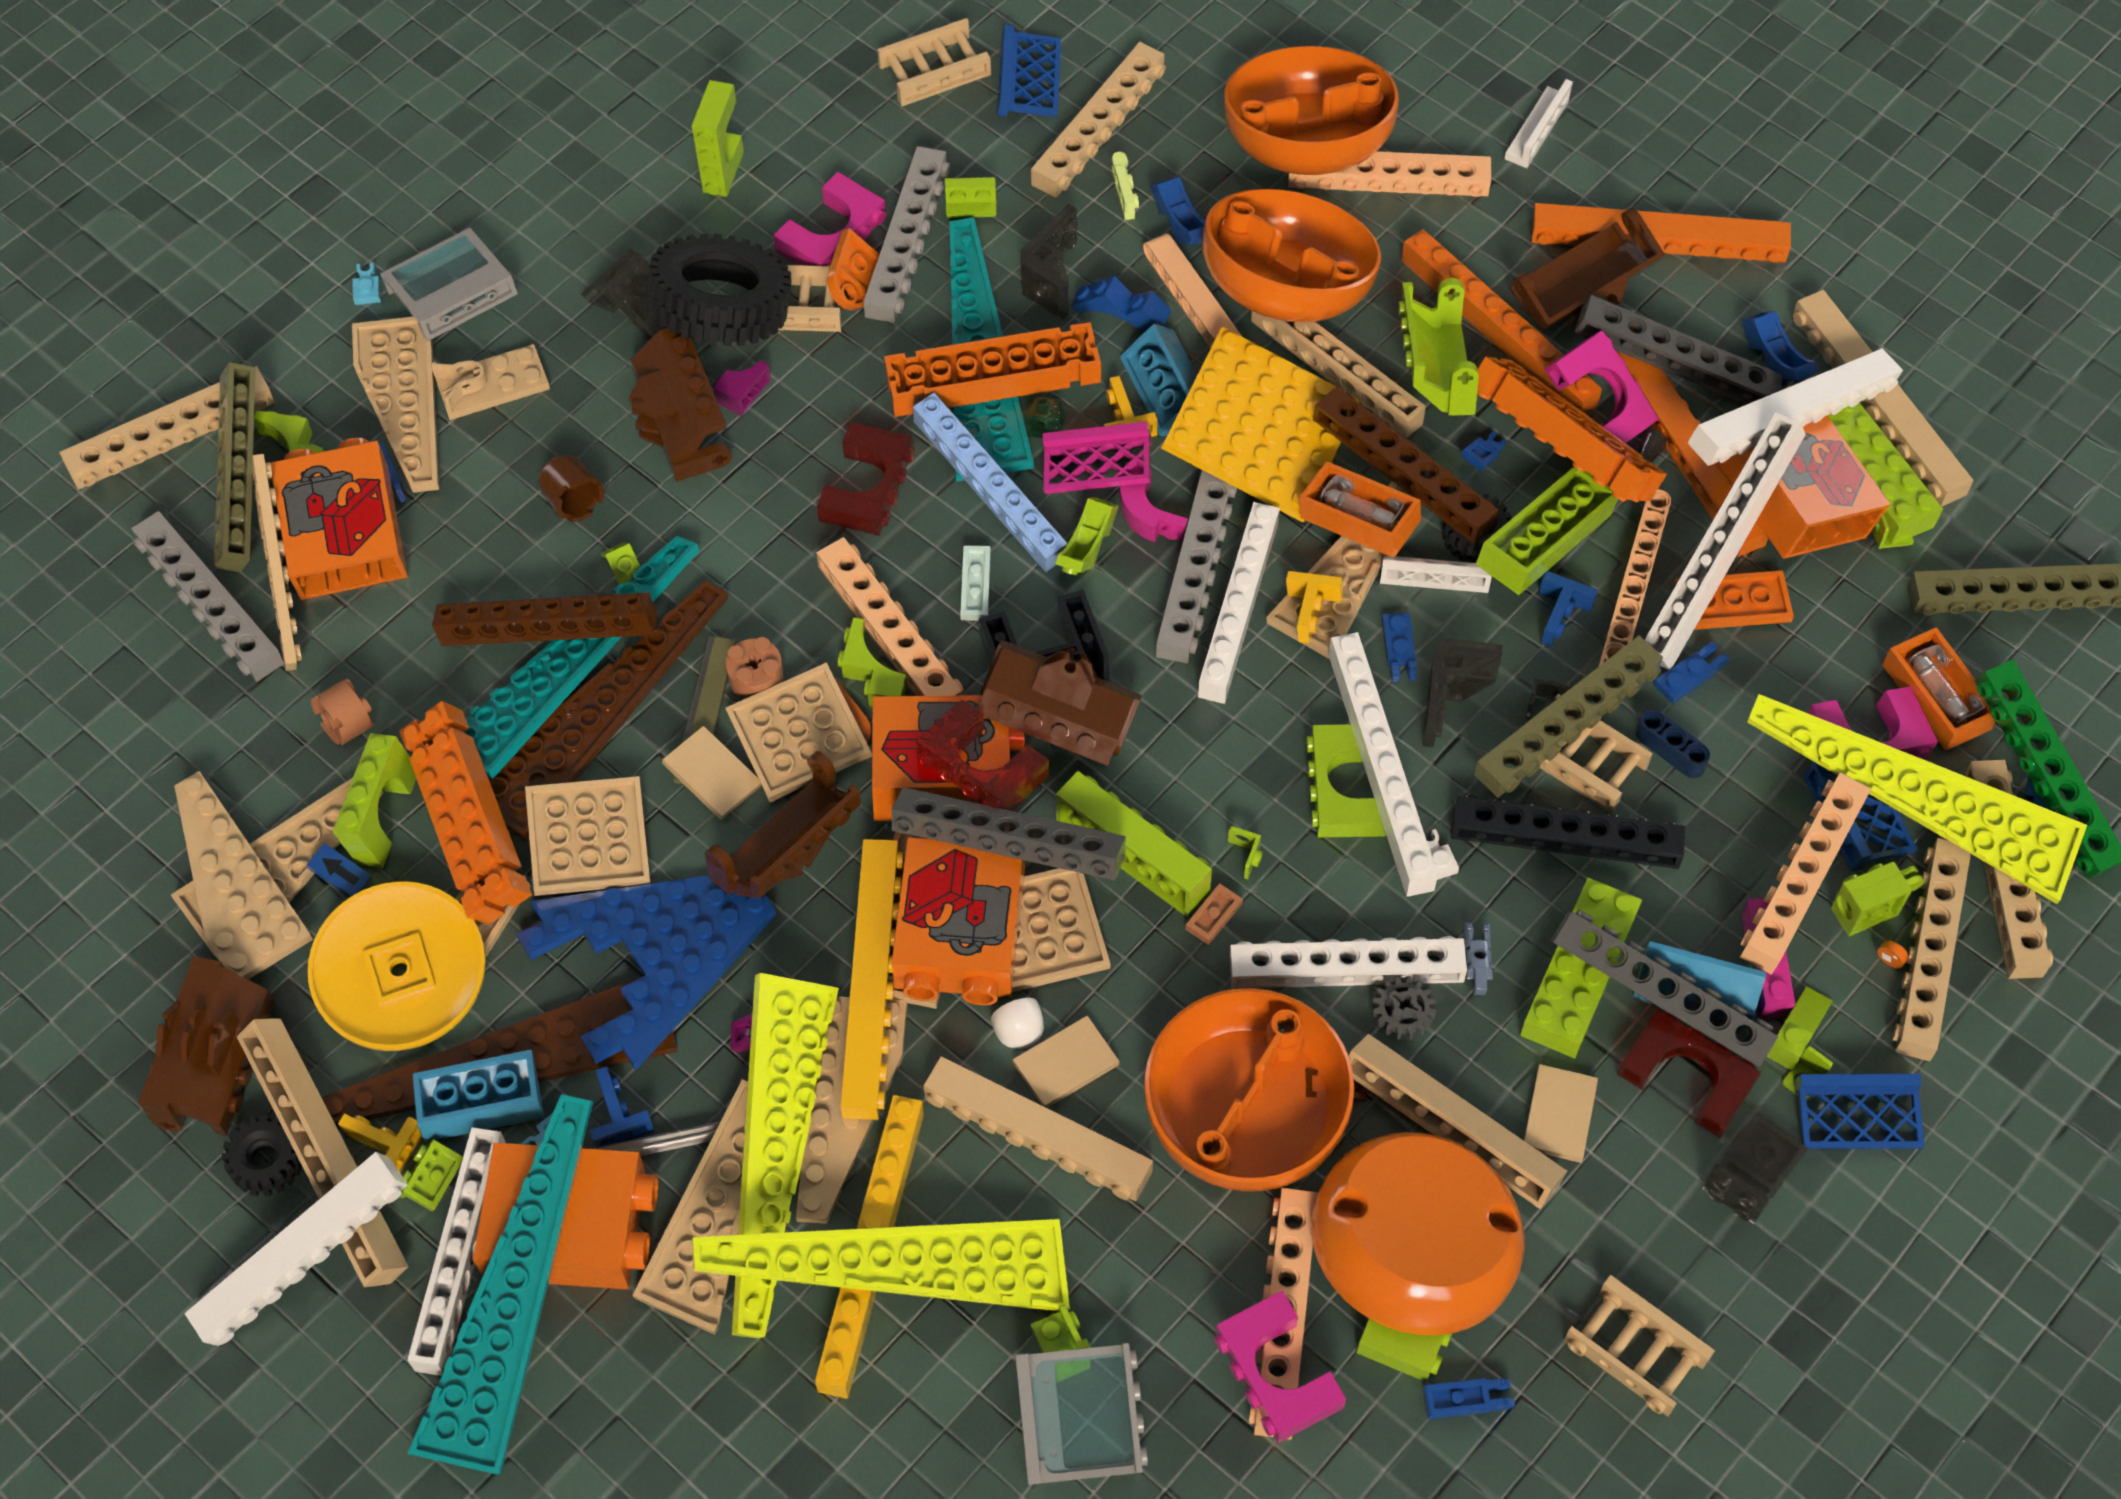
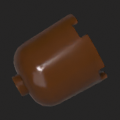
(570, 487)

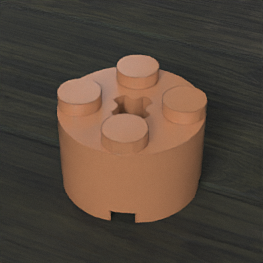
(753, 667)
(342, 712)

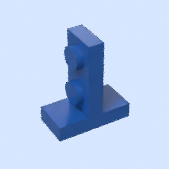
(1568, 595)
(623, 1125)

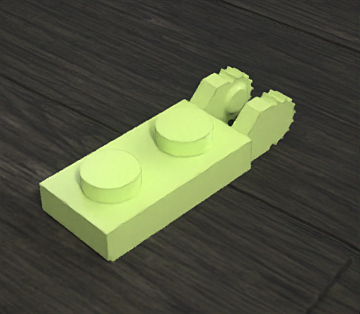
(1124, 185)

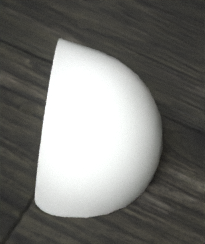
(1018, 1023)

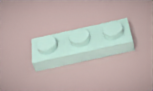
(975, 582)

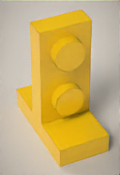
(1123, 413)
(1314, 590)
(395, 1146)

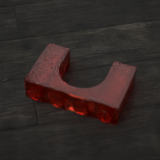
(868, 509)
(996, 788)
(1668, 1038)

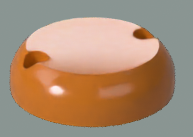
(1310, 109)
(1289, 254)
(1238, 1089)
(1418, 1233)

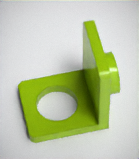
(1880, 537)
(622, 561)
(1253, 844)
(1810, 1063)

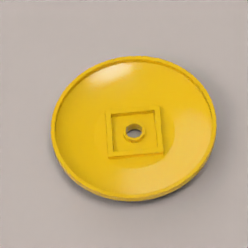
(372, 934)

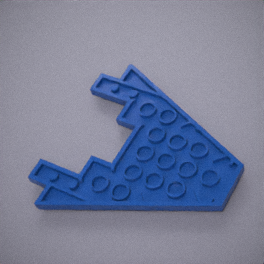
(678, 935)

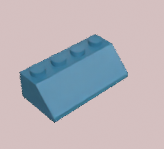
(1160, 373)
(1730, 980)
(477, 1095)

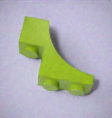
(291, 431)
(1086, 541)
(860, 665)

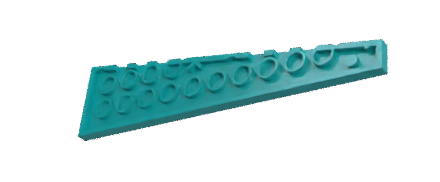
(995, 423)
(552, 674)
(485, 1375)

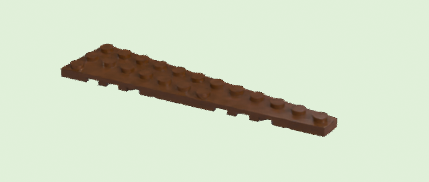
(600, 707)
(550, 1036)

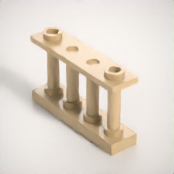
(940, 79)
(812, 318)
(1583, 778)
(1667, 1334)

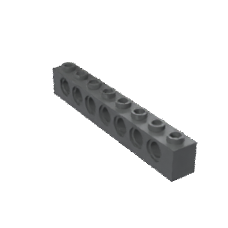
(1677, 352)
(1008, 833)
(1752, 1049)

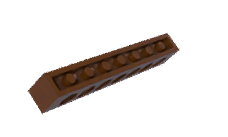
(1405, 464)
(545, 619)

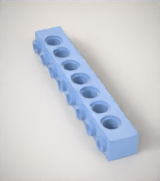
(989, 481)

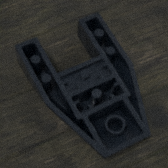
(1078, 626)

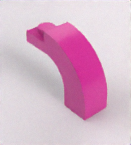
(1146, 518)

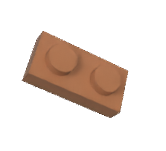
(1214, 914)

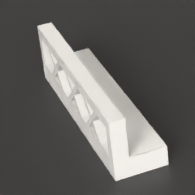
(1538, 125)
(1434, 574)

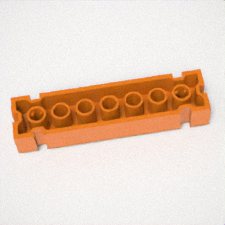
(994, 368)
(1568, 430)
(465, 813)

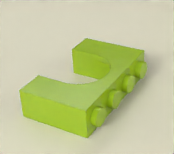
(715, 149)
(1336, 813)
(358, 829)
(1403, 1351)

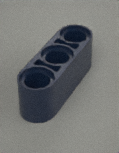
(1677, 755)

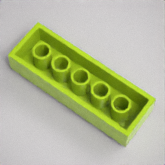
(1912, 504)
(1546, 530)
(1149, 854)
(1573, 987)

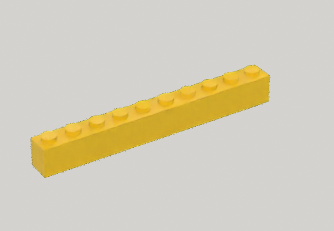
(870, 981)
(878, 1211)

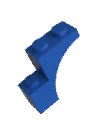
(1182, 216)
(1115, 299)
(1767, 334)

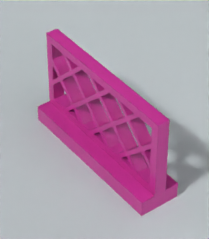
(1096, 441)

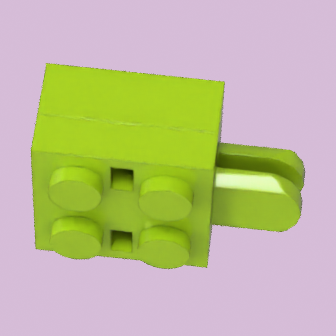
(1874, 896)

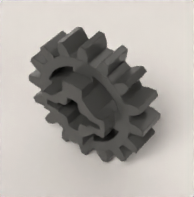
(1410, 1019)

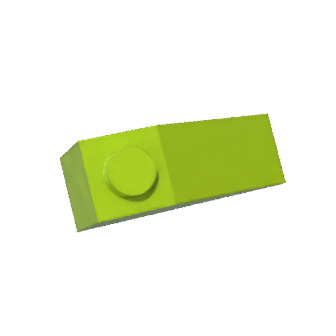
(1799, 1028)

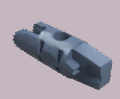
(1478, 969)

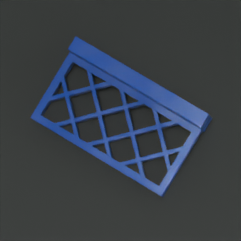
(1008, 73)
(1854, 845)
(1860, 1085)

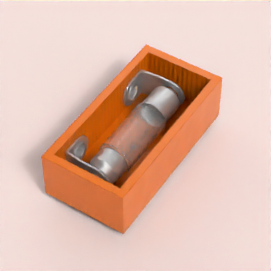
(1360, 509)
(1941, 687)

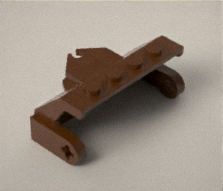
(1591, 268)
(677, 405)
(1058, 701)
(788, 838)
(198, 1056)

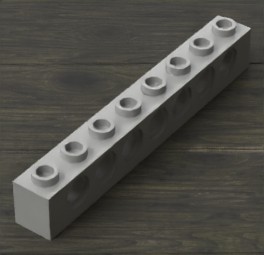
(906, 235)
(164, 549)
(1179, 645)

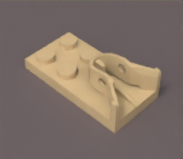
(489, 382)

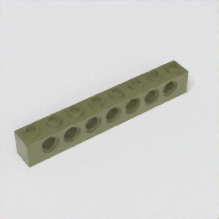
(234, 468)
(2015, 588)
(1635, 655)

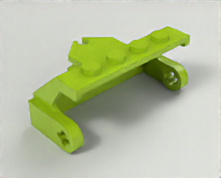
(1438, 349)

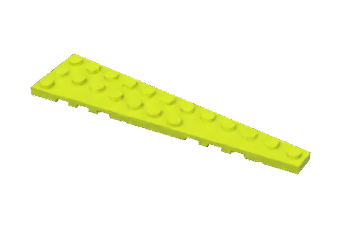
(1988, 823)
(784, 1065)
(963, 1262)

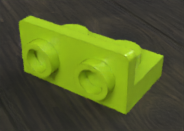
(970, 197)
(431, 1174)
(1059, 1332)

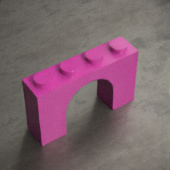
(849, 199)
(1598, 357)
(1901, 715)
(1282, 1410)

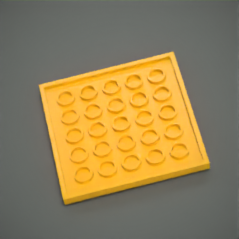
(1254, 423)

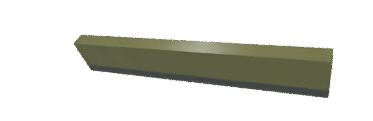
(709, 688)

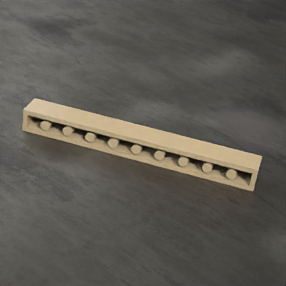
(1890, 410)
(317, 1141)

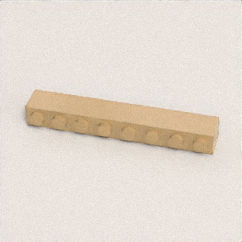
(1455, 1119)
(1038, 1129)

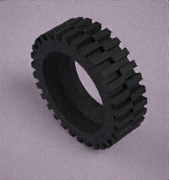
(714, 315)

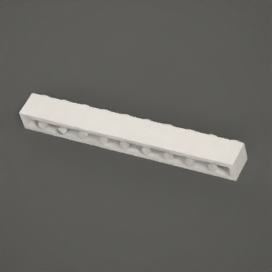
(1803, 402)
(1725, 537)
(1382, 765)

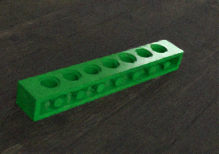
(2052, 754)

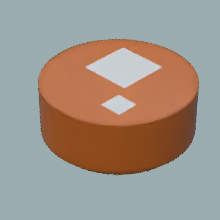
(1892, 954)

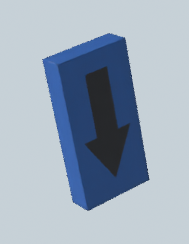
(338, 871)

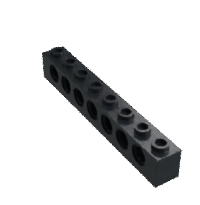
(1555, 839)

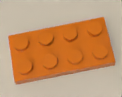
(1748, 601)

